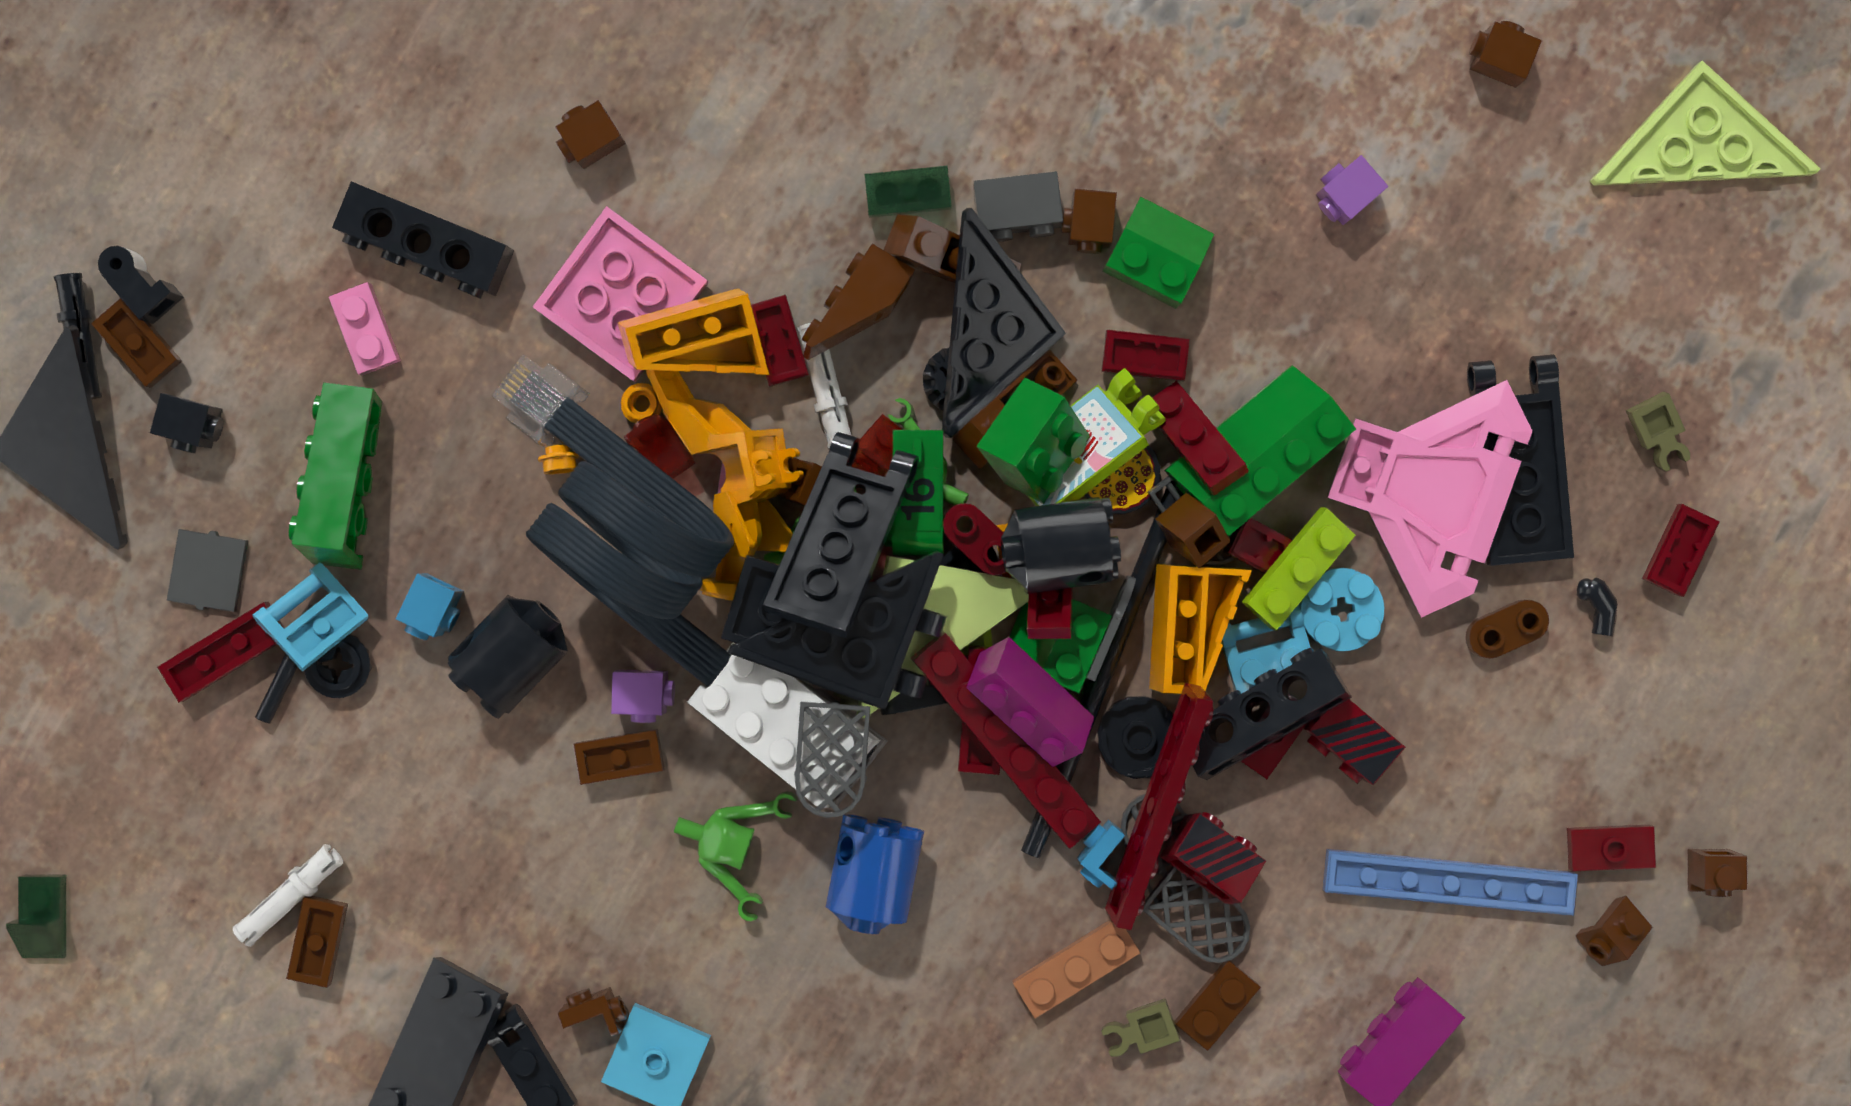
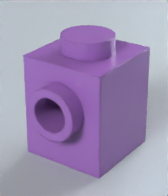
(1349, 190)
(641, 694)

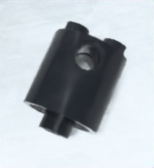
(1061, 545)
(508, 653)

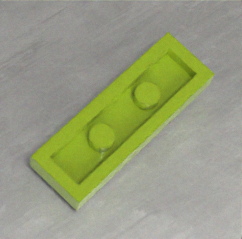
(1298, 568)

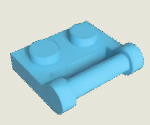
(319, 626)
(1251, 663)

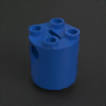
(873, 873)

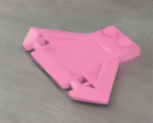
(1436, 489)

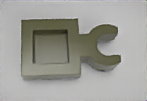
(1656, 425)
(1148, 1026)

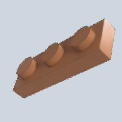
(1075, 967)

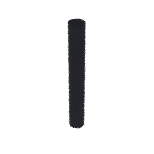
(277, 689)

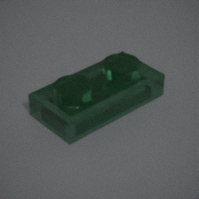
(908, 191)

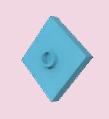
(655, 1057)

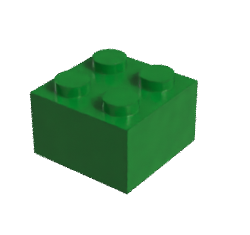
(1034, 440)

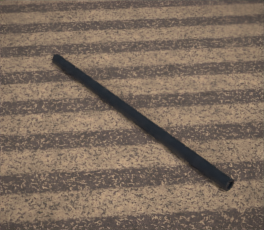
(1096, 690)

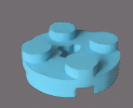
(1361, 623)

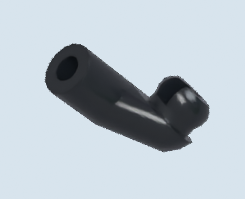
(1603, 602)

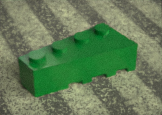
(336, 476)

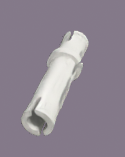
(827, 392)
(301, 883)

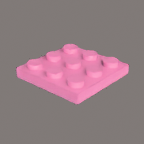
(611, 279)

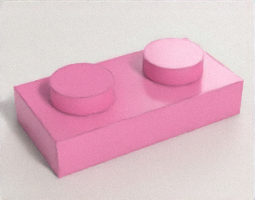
(364, 328)

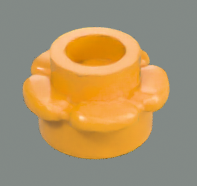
(558, 460)

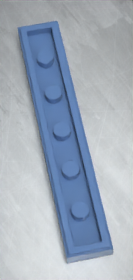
(1450, 882)

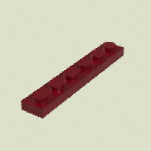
(1034, 777)
(1162, 795)

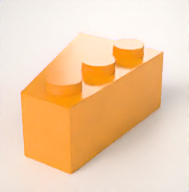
(697, 336)
(1190, 622)

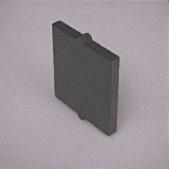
(207, 570)

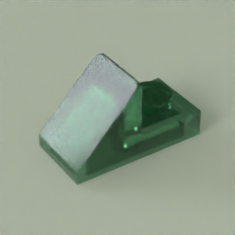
(41, 916)

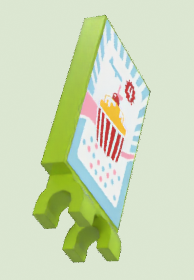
(1113, 432)

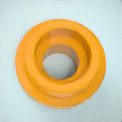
(632, 394)

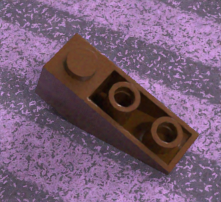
(925, 246)
(867, 298)
(1046, 372)

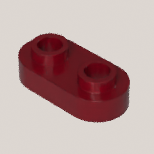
(977, 540)

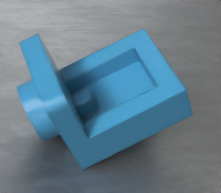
(1099, 845)

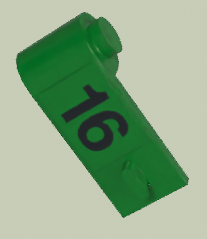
(920, 517)

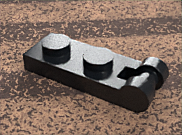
(529, 1062)

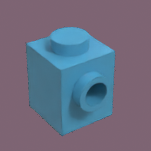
(430, 607)

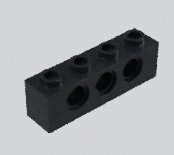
(365, 208)
(1323, 693)

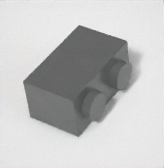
(1019, 205)

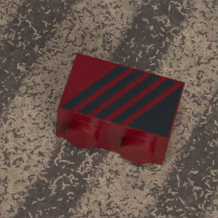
(1355, 740)
(1214, 857)

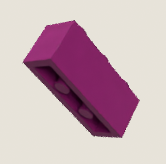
(1030, 702)
(1399, 1043)

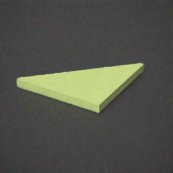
(1704, 135)
(970, 602)

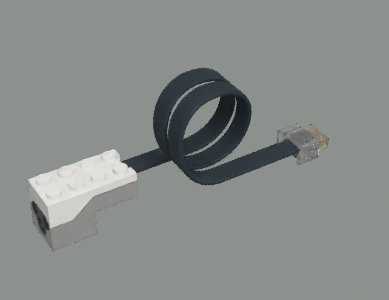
(665, 550)

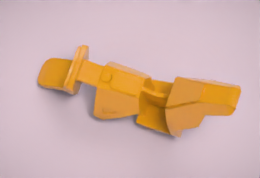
(754, 473)

